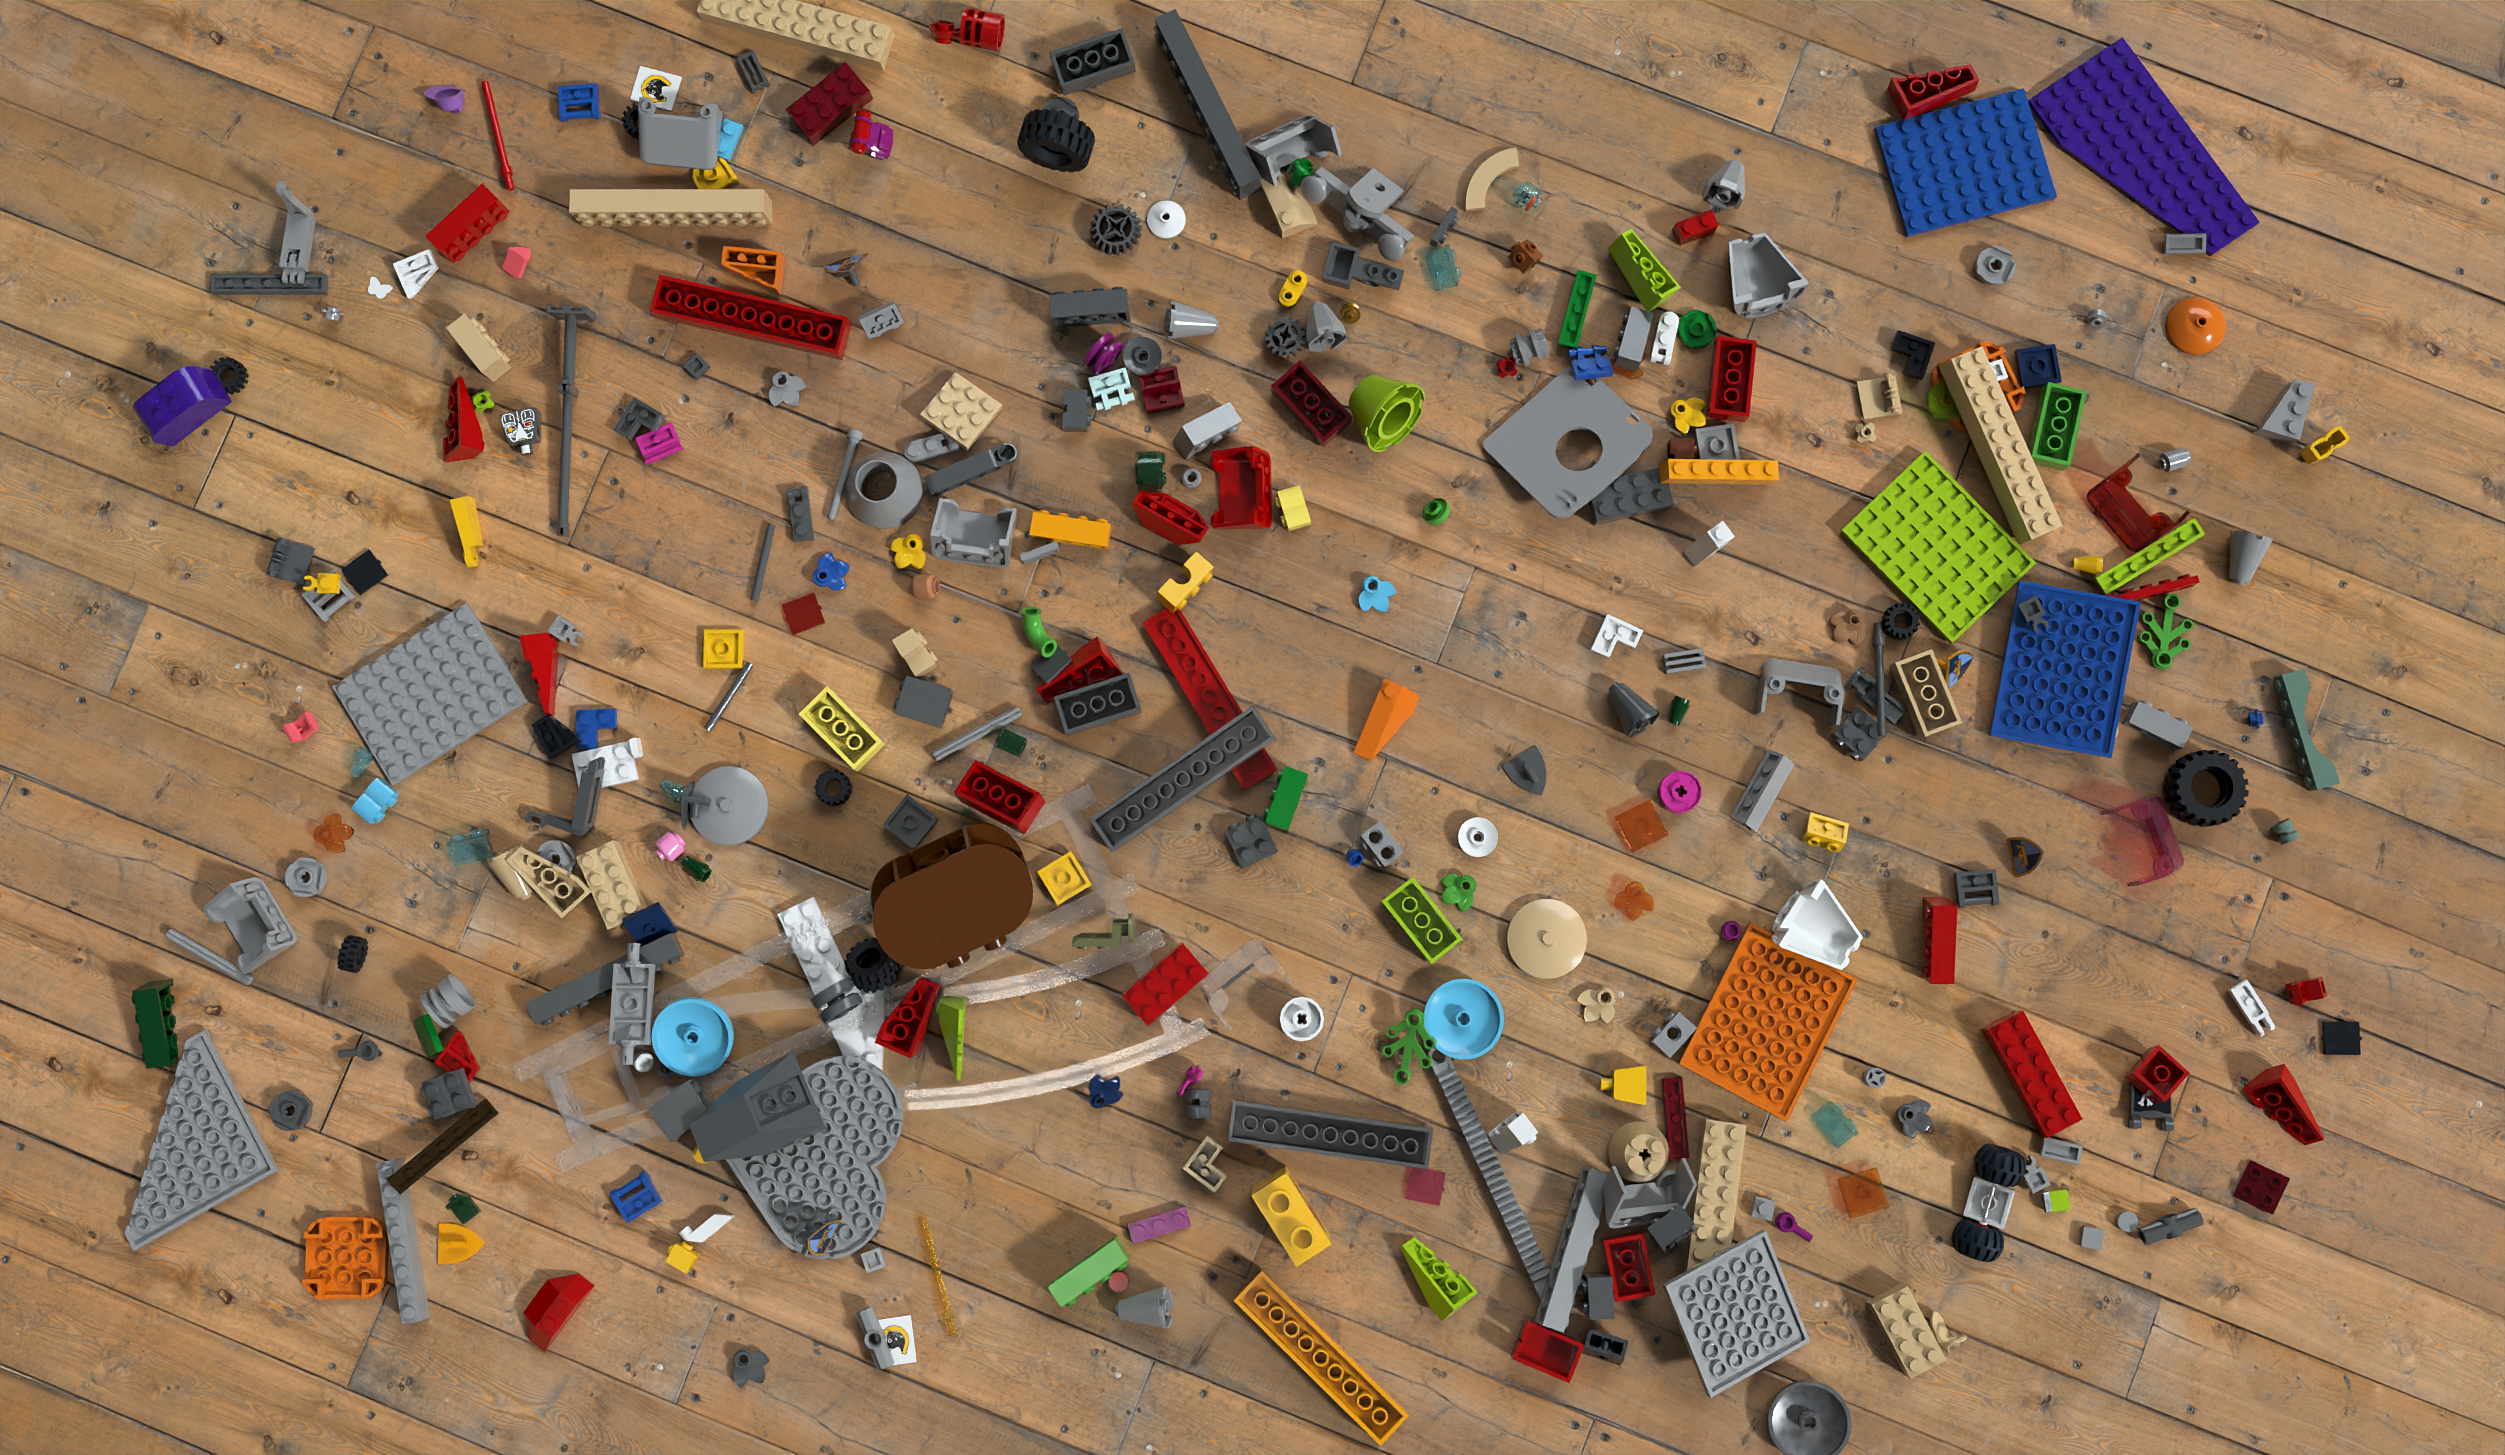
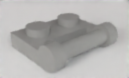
(317, 600)

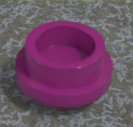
(1731, 930)

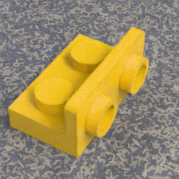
(1825, 832)

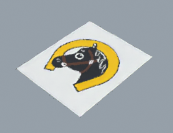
(657, 86)
(899, 1338)

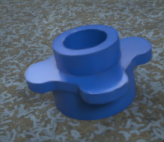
(2255, 719)

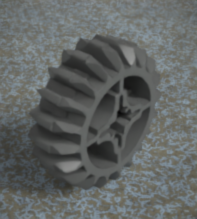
(1110, 234)

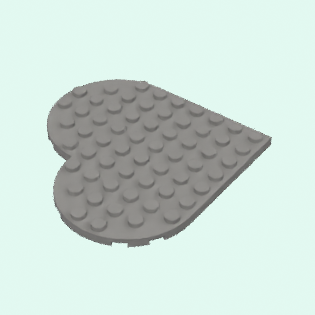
(836, 1168)

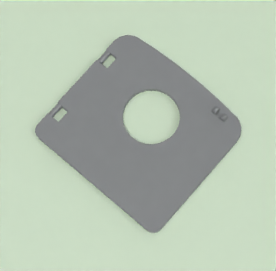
(1529, 440)

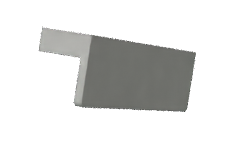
(1762, 790)

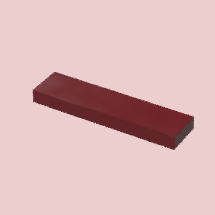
(1675, 1117)

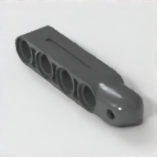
(970, 469)

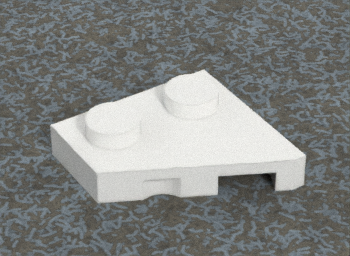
(416, 271)

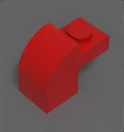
(2306, 990)

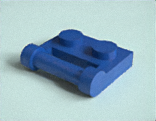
(578, 96)
(639, 1202)

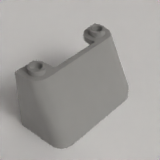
(972, 535)
(253, 920)

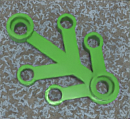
(2165, 634)
(1410, 1043)

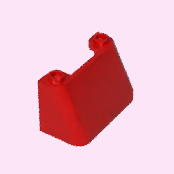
(1243, 488)

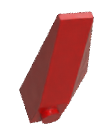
(464, 431)
(543, 656)
(1090, 665)
(909, 1020)

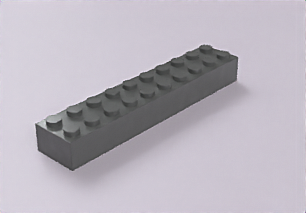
(1207, 104)
(1183, 779)
(1330, 1134)

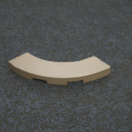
(1485, 174)

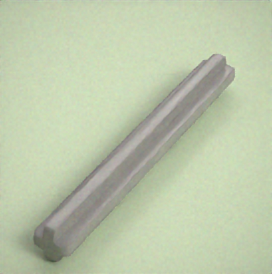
(977, 733)
(208, 956)

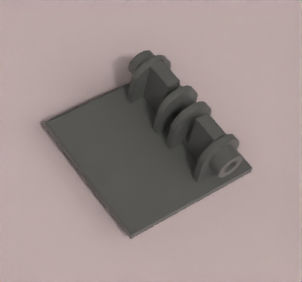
(290, 561)

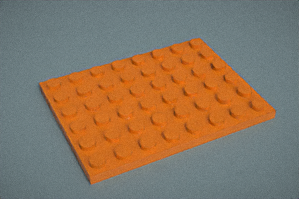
(1767, 1023)

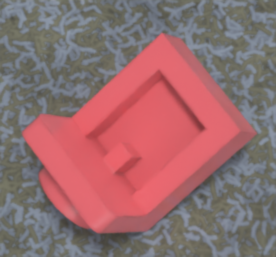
(301, 728)

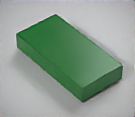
(428, 1035)

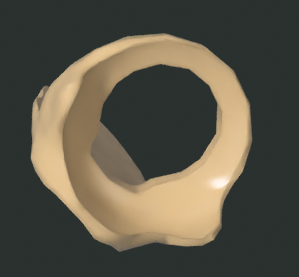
(1942, 1334)

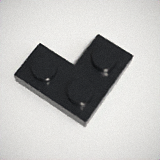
(1917, 349)

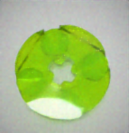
(1935, 403)

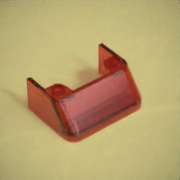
(2125, 514)

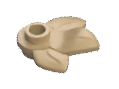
(1595, 1006)

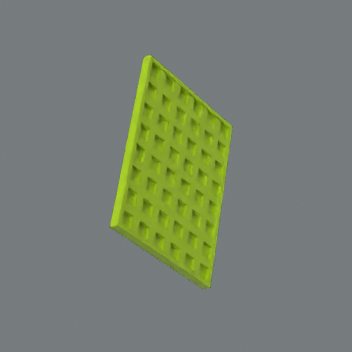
(1938, 547)

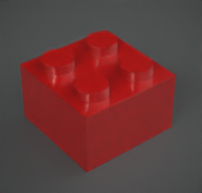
(2157, 1074)

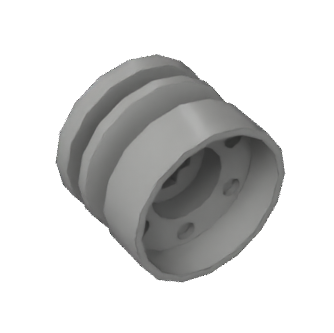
(447, 1001)

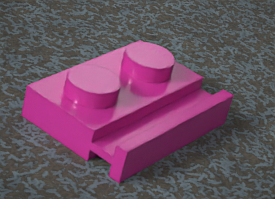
(659, 444)

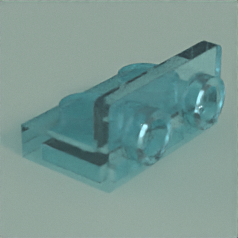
(1443, 268)
(470, 847)
(1834, 1123)

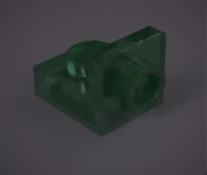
(463, 1207)

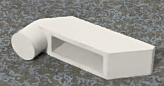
(707, 1229)

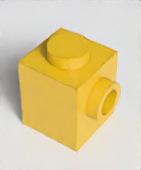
(682, 1256)

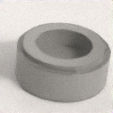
(2126, 1221)

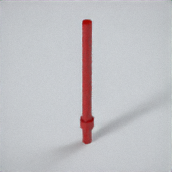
(505, 169)

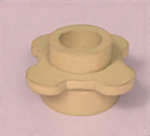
(1869, 428)

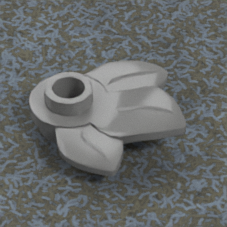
(788, 391)

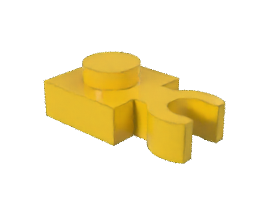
(324, 584)

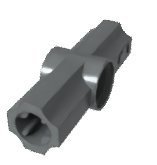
(2170, 1226)

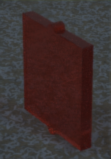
(803, 613)

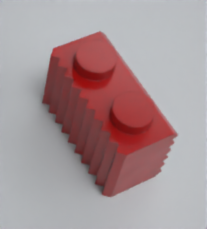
(1695, 227)

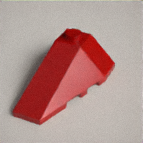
(2281, 1097)

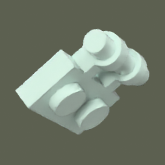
(1110, 383)

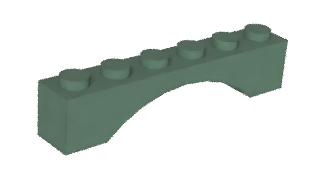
(2293, 692)

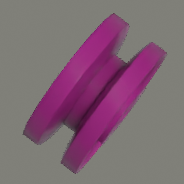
(1103, 353)

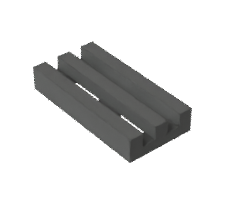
(760, 85)

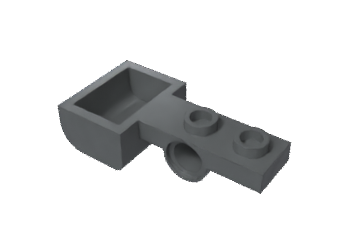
(1344, 265)

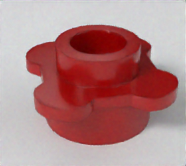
(1510, 362)

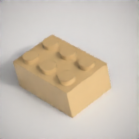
(479, 346)

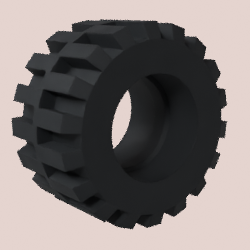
(874, 977)

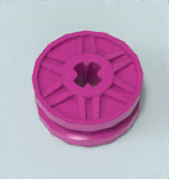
(1689, 786)

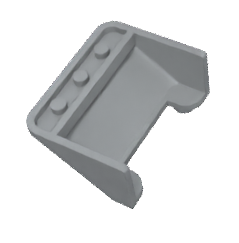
(679, 139)

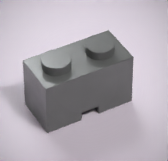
(1077, 404)

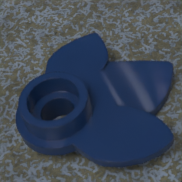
(1107, 1091)

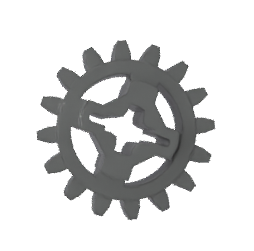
(1292, 338)

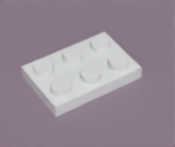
(619, 764)

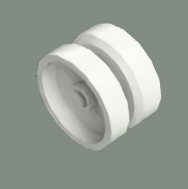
(1296, 1029)

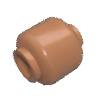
(925, 586)

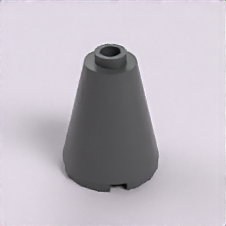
(1631, 709)

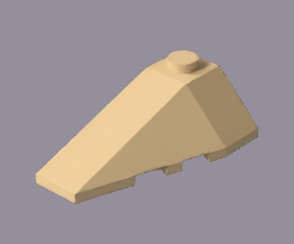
(554, 884)

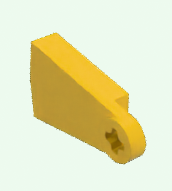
(468, 527)

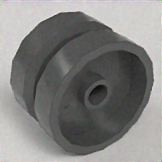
(837, 1002)

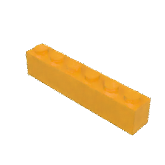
(1718, 471)

